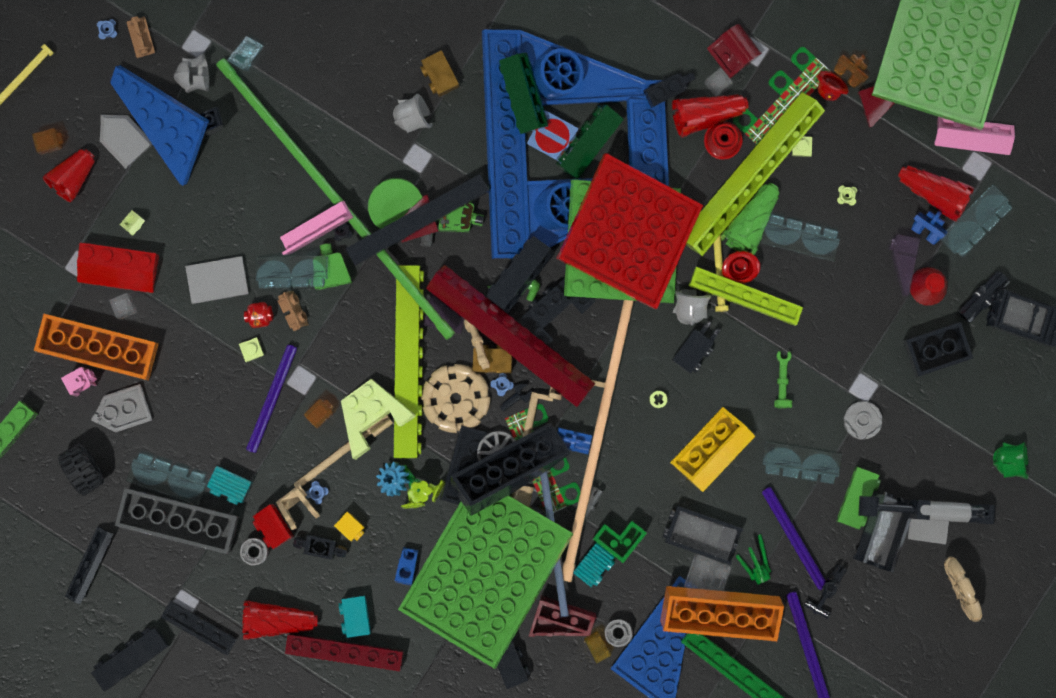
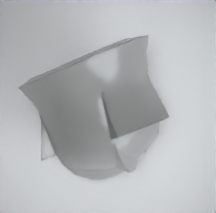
(193, 74)
(411, 113)
(689, 307)

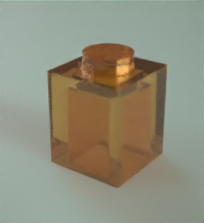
(47, 141)
(319, 413)

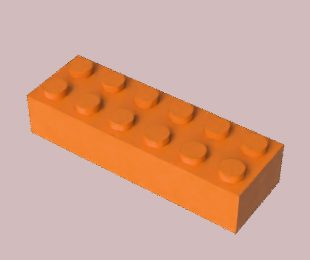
(96, 347)
(721, 613)

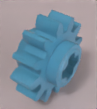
(392, 479)

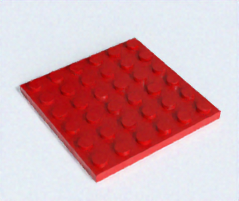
(630, 231)

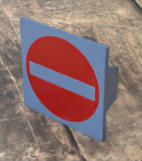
(554, 138)

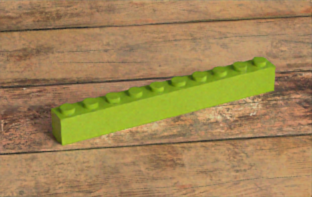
(754, 172)
(407, 364)

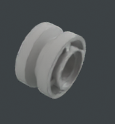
(245, 548)
(610, 637)

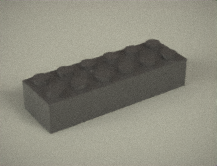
(177, 521)

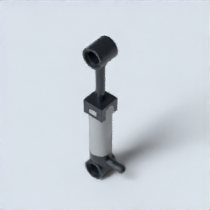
(931, 510)

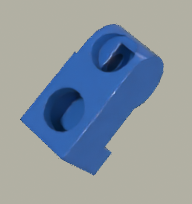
(406, 566)

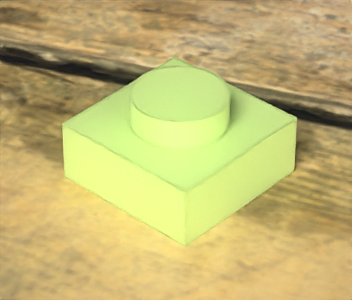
(803, 147)
(132, 222)
(251, 349)

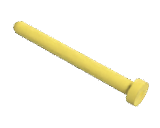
(26, 72)
(718, 268)

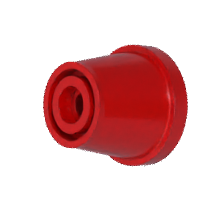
(723, 149)

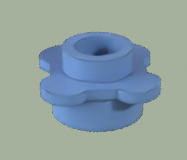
(102, 25)
(502, 379)
(316, 487)

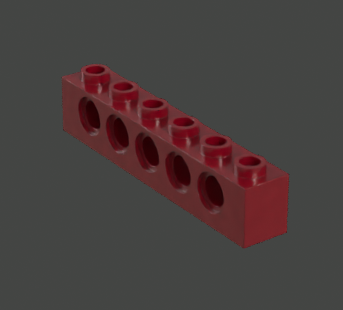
(344, 652)

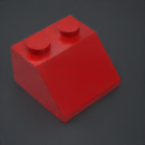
(272, 526)

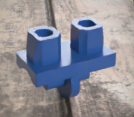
(922, 221)
(575, 441)

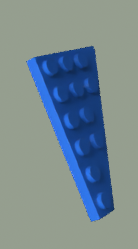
(165, 121)
(653, 657)

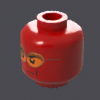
(258, 315)

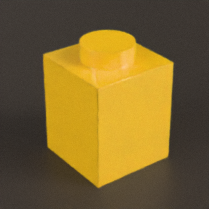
(350, 527)

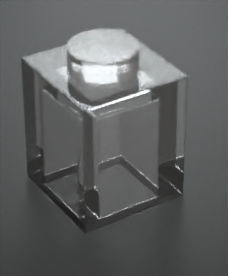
(718, 82)
(123, 306)

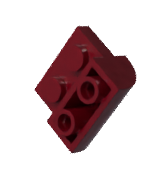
(734, 50)

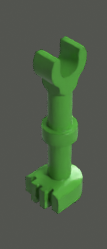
(782, 402)

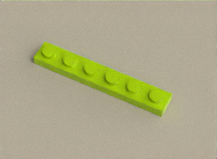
(745, 296)

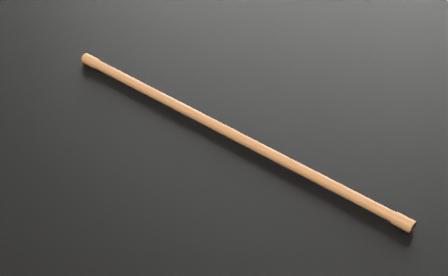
(569, 564)

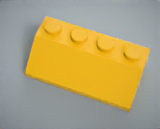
(712, 449)

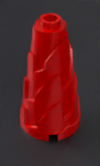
(703, 112)
(942, 193)
(273, 620)

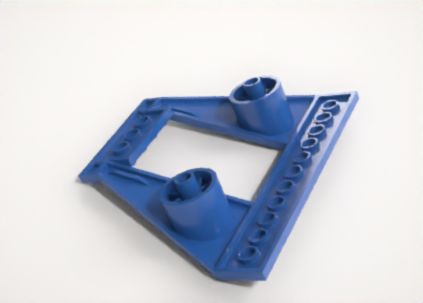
(522, 206)

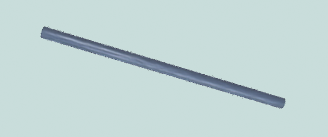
(557, 569)

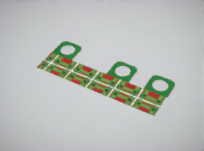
(805, 83)
(559, 501)

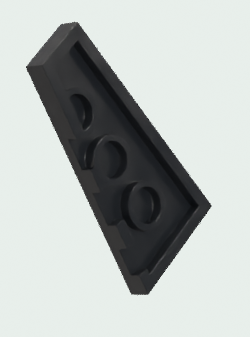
(463, 456)

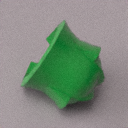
(1011, 460)

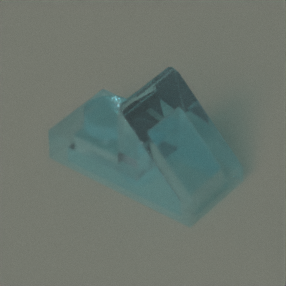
(245, 53)

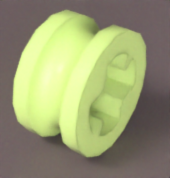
(664, 399)

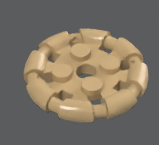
(455, 386)
(963, 589)

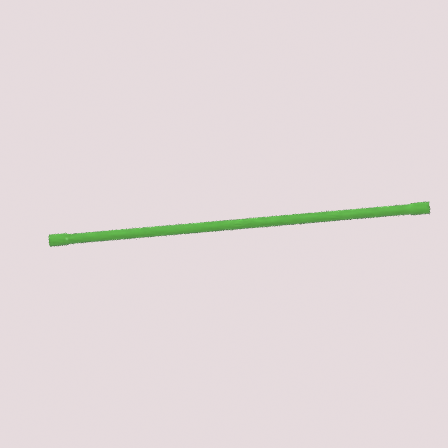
(231, 74)

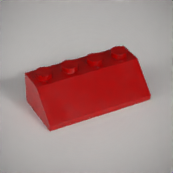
(116, 267)

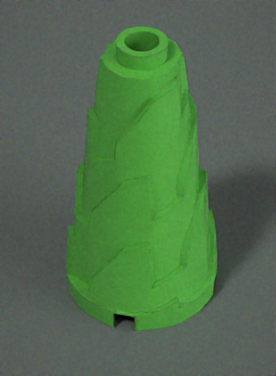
(748, 227)

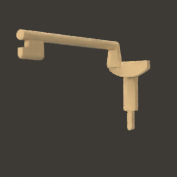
(298, 492)
(525, 493)

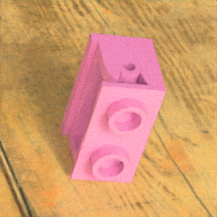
(79, 380)

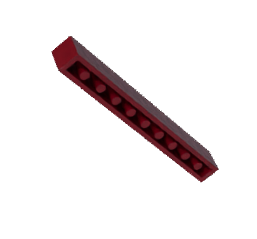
(510, 335)

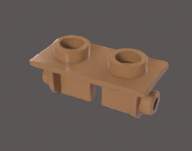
(140, 36)
(290, 302)

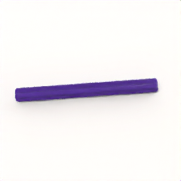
(271, 398)
(794, 538)
(807, 645)

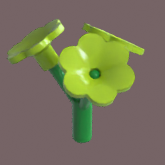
(420, 490)

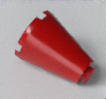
(70, 174)
(928, 286)

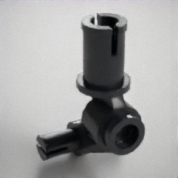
(828, 591)

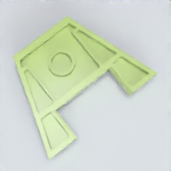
(367, 407)

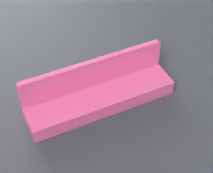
(992, 138)
(316, 227)

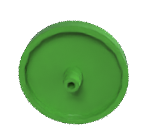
(392, 200)

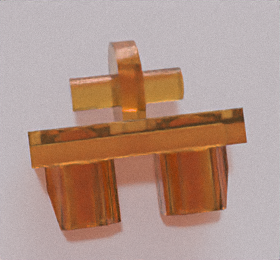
(858, 75)

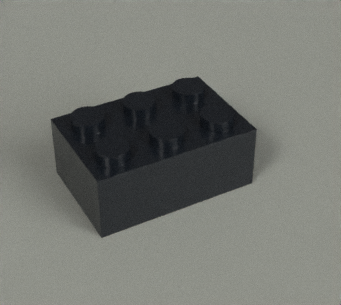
(938, 349)

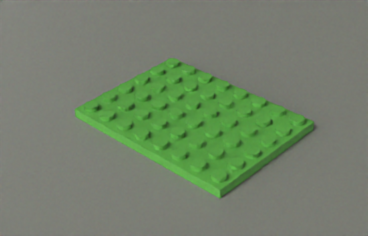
(946, 57)
(485, 576)

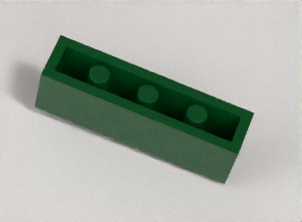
(523, 93)
(589, 141)

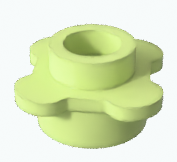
(847, 190)

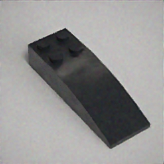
(509, 469)

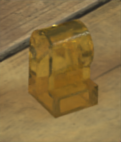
(597, 647)

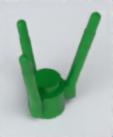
(760, 572)

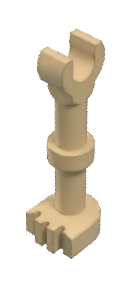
(477, 342)

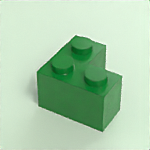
(620, 545)

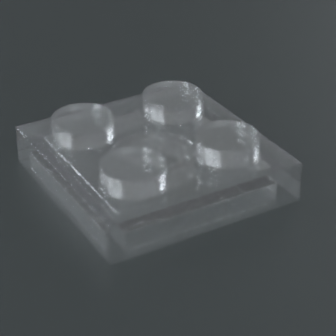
(707, 574)

